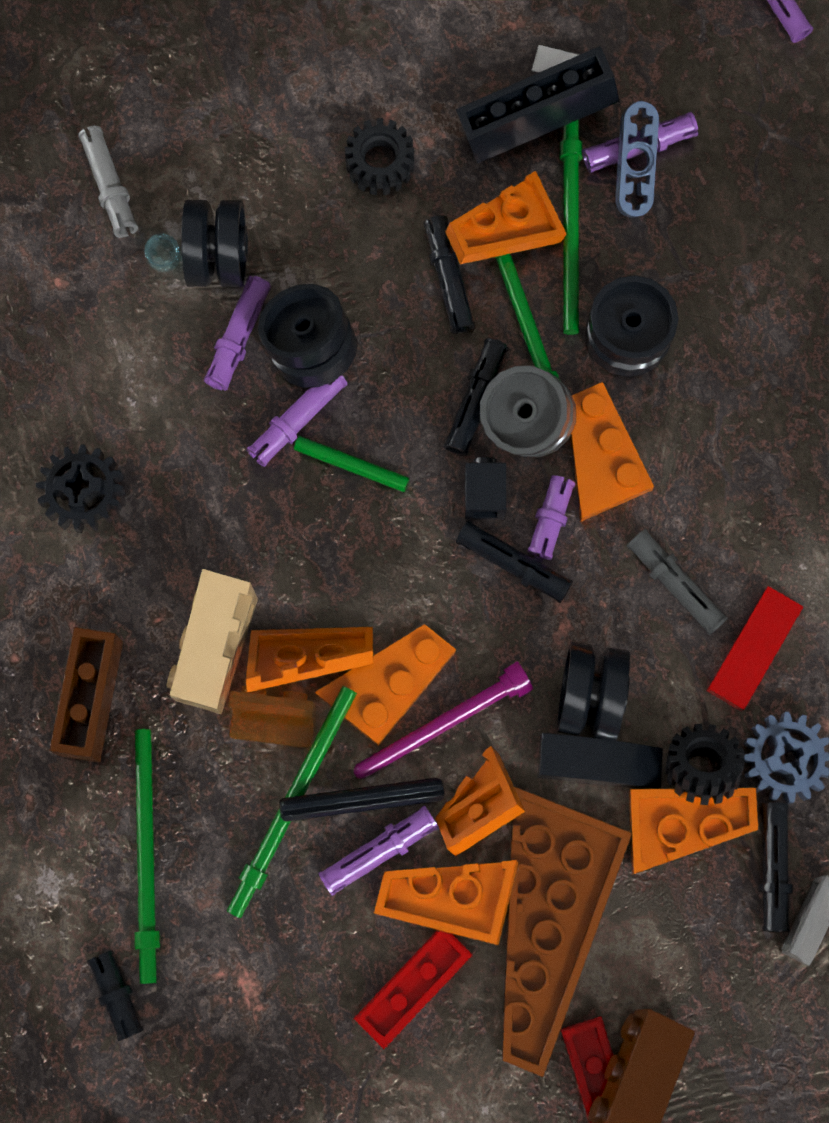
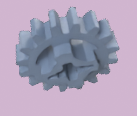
(780, 743)

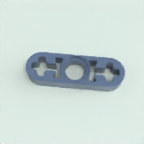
(627, 130)

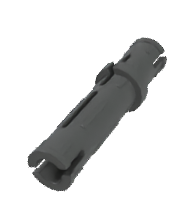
(677, 581)

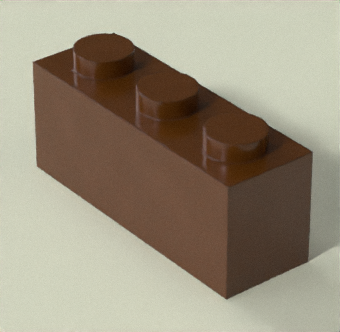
(86, 695)
(643, 1070)

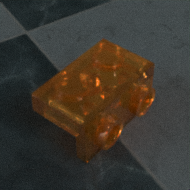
(272, 719)

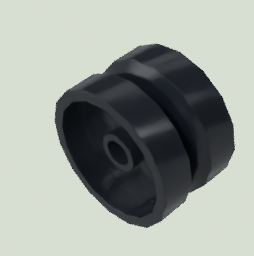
(210, 244)
(631, 325)
(308, 335)
(594, 691)

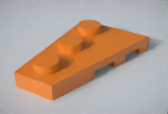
(509, 224)
(604, 455)
(302, 654)
(392, 682)
(671, 827)
(454, 899)

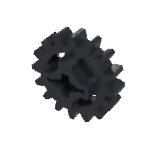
(64, 486)

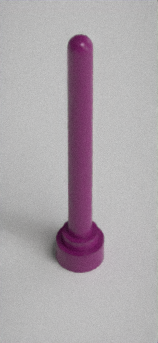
(511, 683)

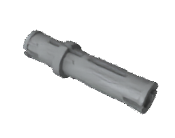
(112, 194)

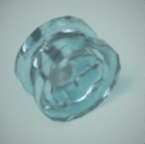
(166, 242)

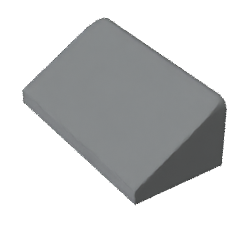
(809, 924)

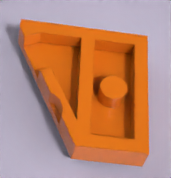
(479, 805)

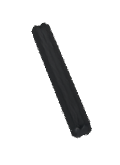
(361, 799)

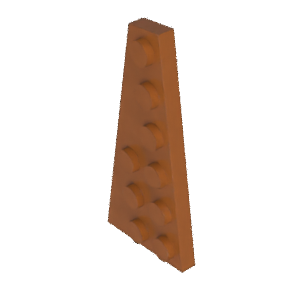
(552, 918)

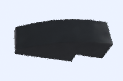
(599, 761)

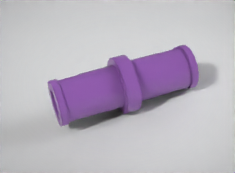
(551, 517)

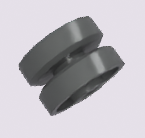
(520, 389)

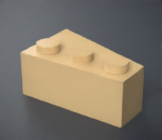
(212, 641)

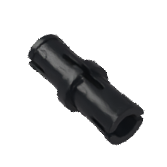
(115, 995)

